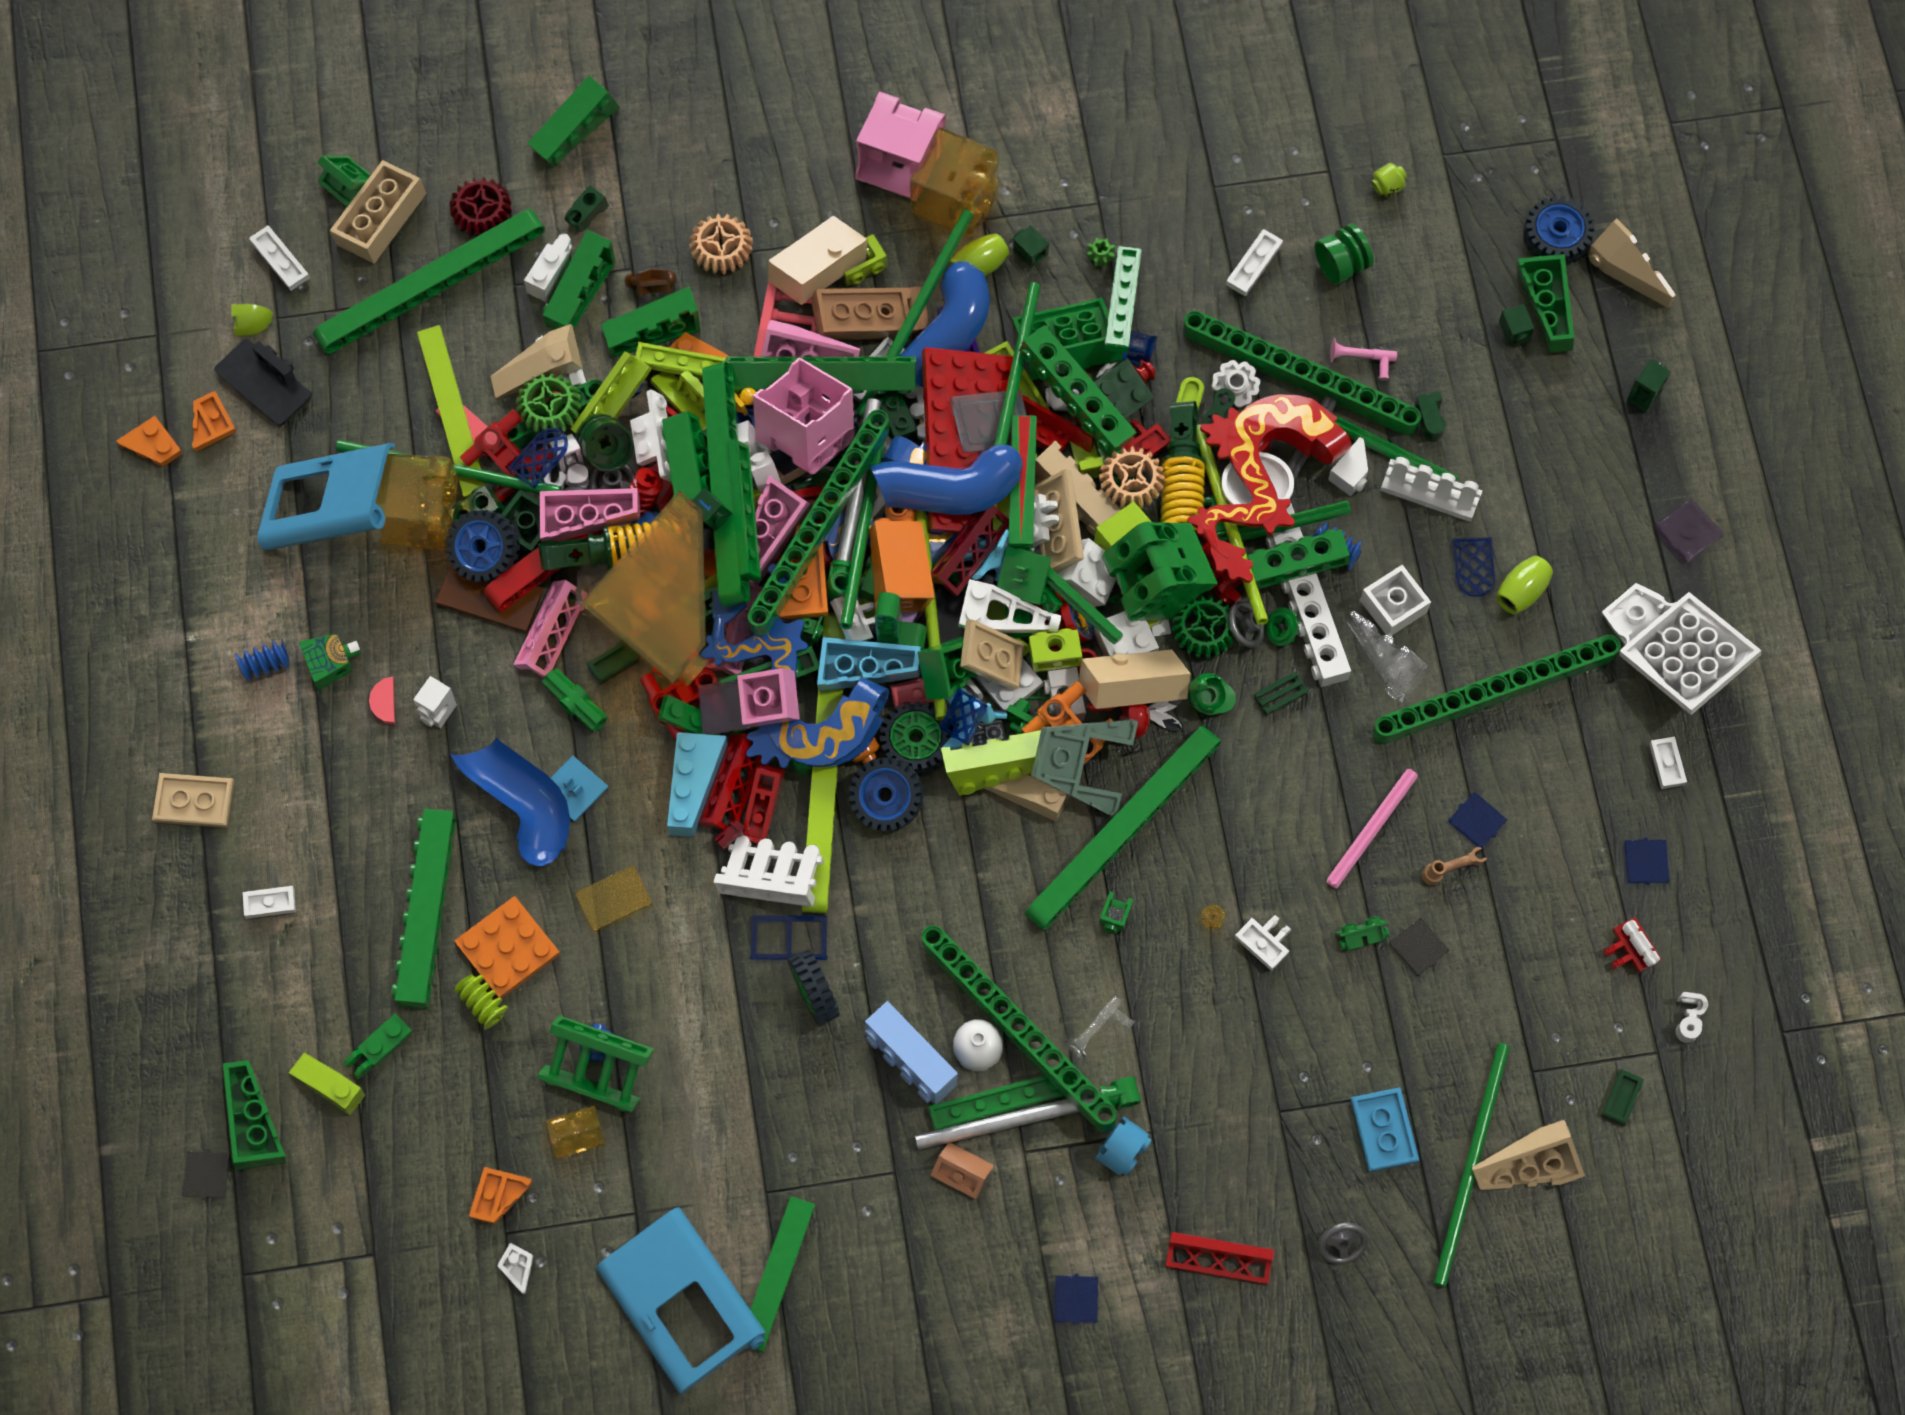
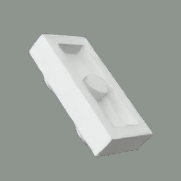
(1668, 762)
(269, 902)

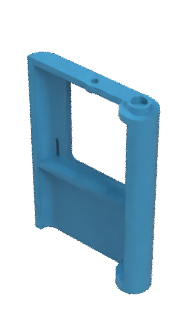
(346, 504)
(659, 1267)

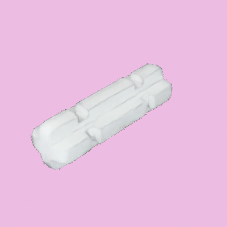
(1641, 943)

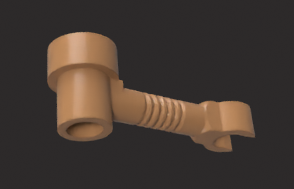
(1434, 872)

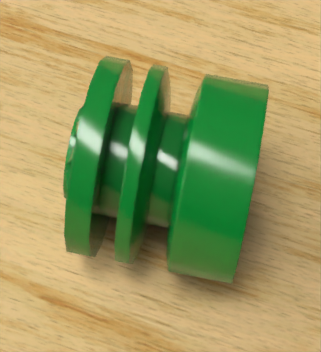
(1343, 254)

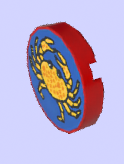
(1076, 621)

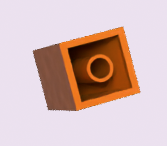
(901, 562)

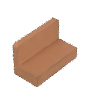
(961, 1170)

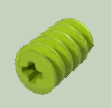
(480, 1001)

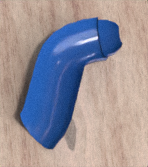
(962, 317)
(948, 488)
(517, 785)

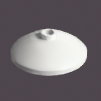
(1278, 471)

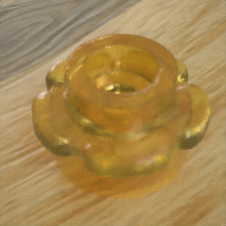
(1217, 911)

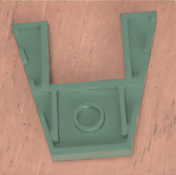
(1063, 753)

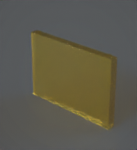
(613, 898)

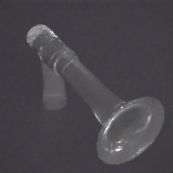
(1110, 1009)

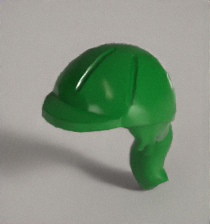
(1211, 694)

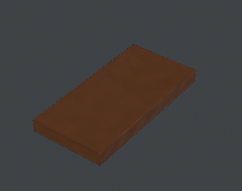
(469, 598)

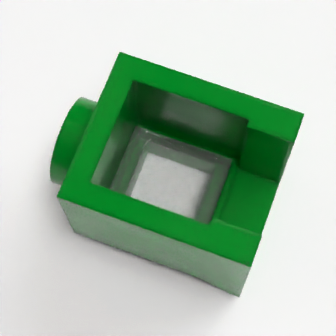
(1115, 914)

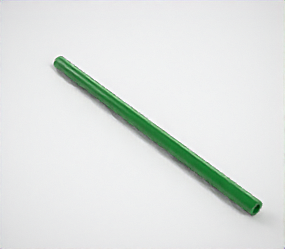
(923, 296)
(1017, 365)
(471, 473)
(860, 545)
(1472, 1159)

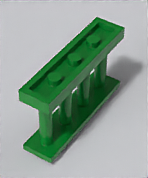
(612, 1046)

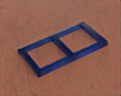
(789, 919)

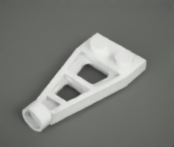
(976, 605)

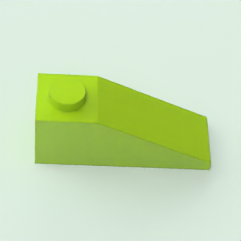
(328, 1083)

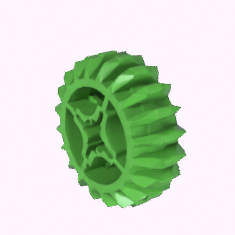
(569, 399)

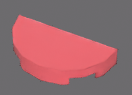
(383, 701)

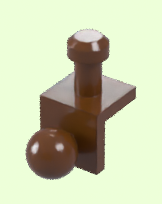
(651, 281)

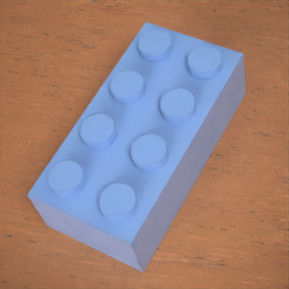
(910, 1053)

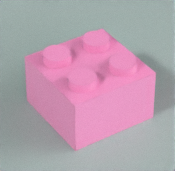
(768, 697)

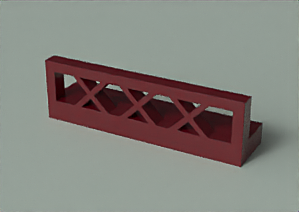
(960, 547)

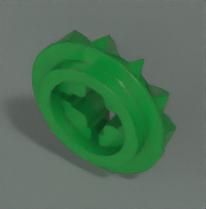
(1275, 633)

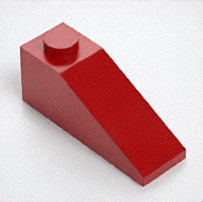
(763, 802)

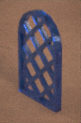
(532, 444)
(1474, 571)

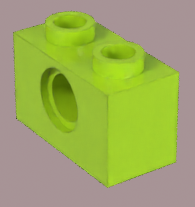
(1045, 659)

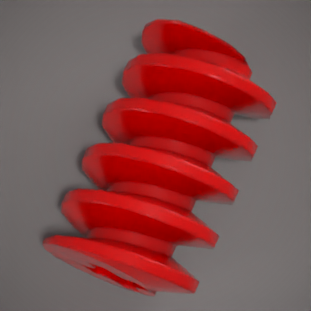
(649, 487)

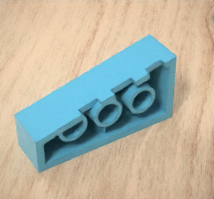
(848, 661)
(694, 772)

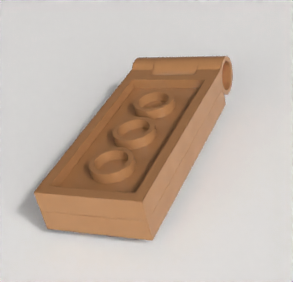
(865, 312)

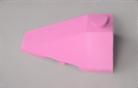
(793, 341)

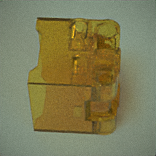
(955, 181)
(417, 500)

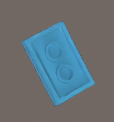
(1384, 1130)

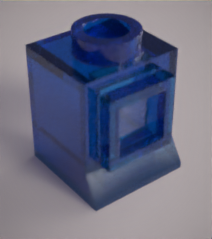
(1140, 347)

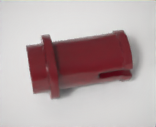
(729, 834)

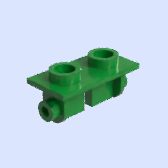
(811, 631)
(1353, 934)

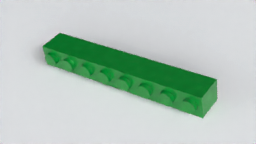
(856, 372)
(425, 909)

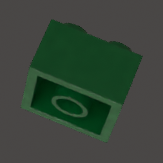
(525, 517)

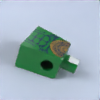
(328, 658)

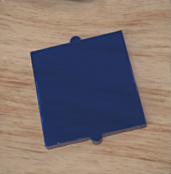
(1477, 820)
(1646, 861)
(1076, 1299)

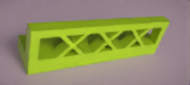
(616, 389)

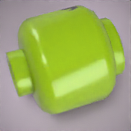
(1389, 180)

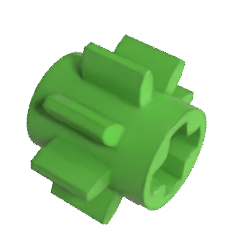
(1100, 252)

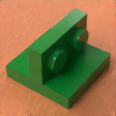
(342, 176)

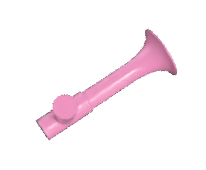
(1383, 355)

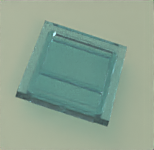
(979, 417)

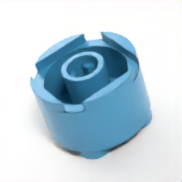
(1122, 1146)

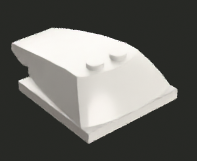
(1679, 644)

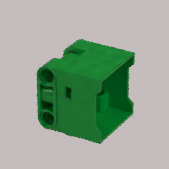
(1171, 582)

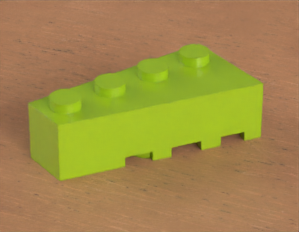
(991, 763)

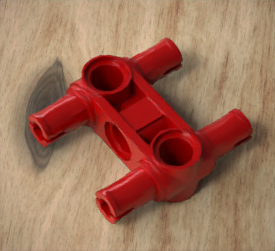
(502, 452)
(678, 690)

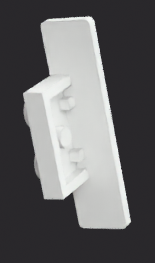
(648, 436)

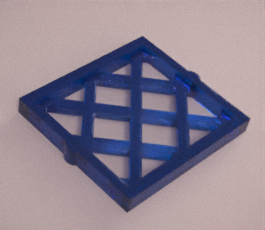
(951, 712)

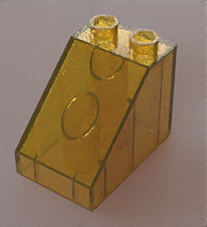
(656, 595)

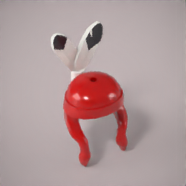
(1143, 714)

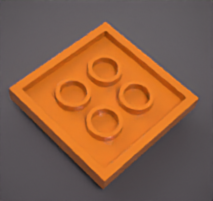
(507, 947)

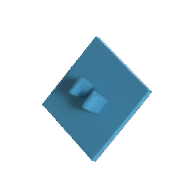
(578, 786)

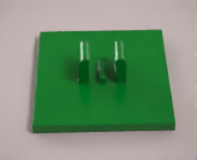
(1024, 574)

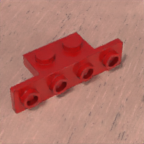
(1054, 428)

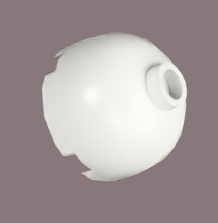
(978, 1045)

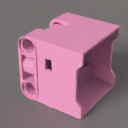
(900, 136)
(800, 420)

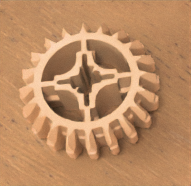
(704, 245)
(1118, 465)

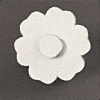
(1239, 380)

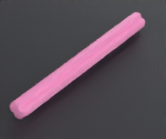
(1372, 828)

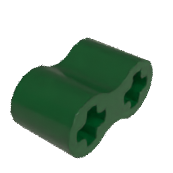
(1217, 408)

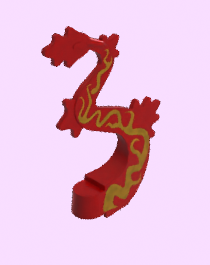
(1275, 417)

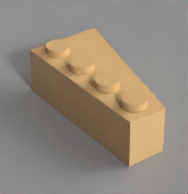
(1091, 504)

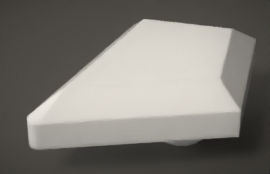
(516, 1266)

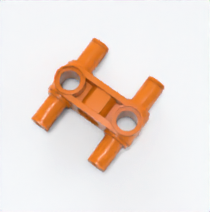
(1066, 716)

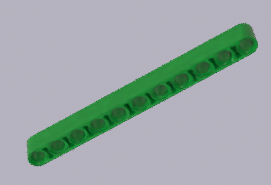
(428, 281)
(1307, 382)
(721, 428)
(818, 532)
(1504, 681)
(1122, 828)
(1023, 1038)

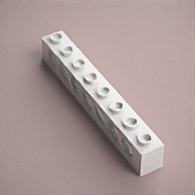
(1324, 671)

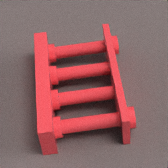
(770, 312)

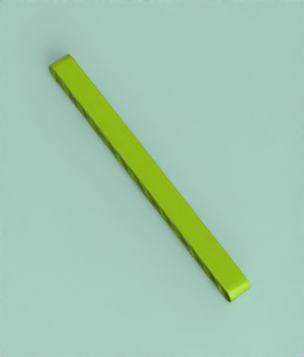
(824, 790)

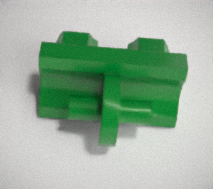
(1018, 715)

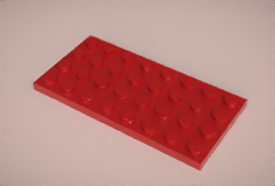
(950, 375)

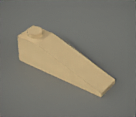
(1619, 258)

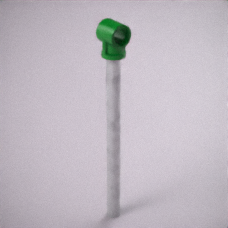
(840, 567)
(1122, 1094)

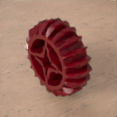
(471, 197)

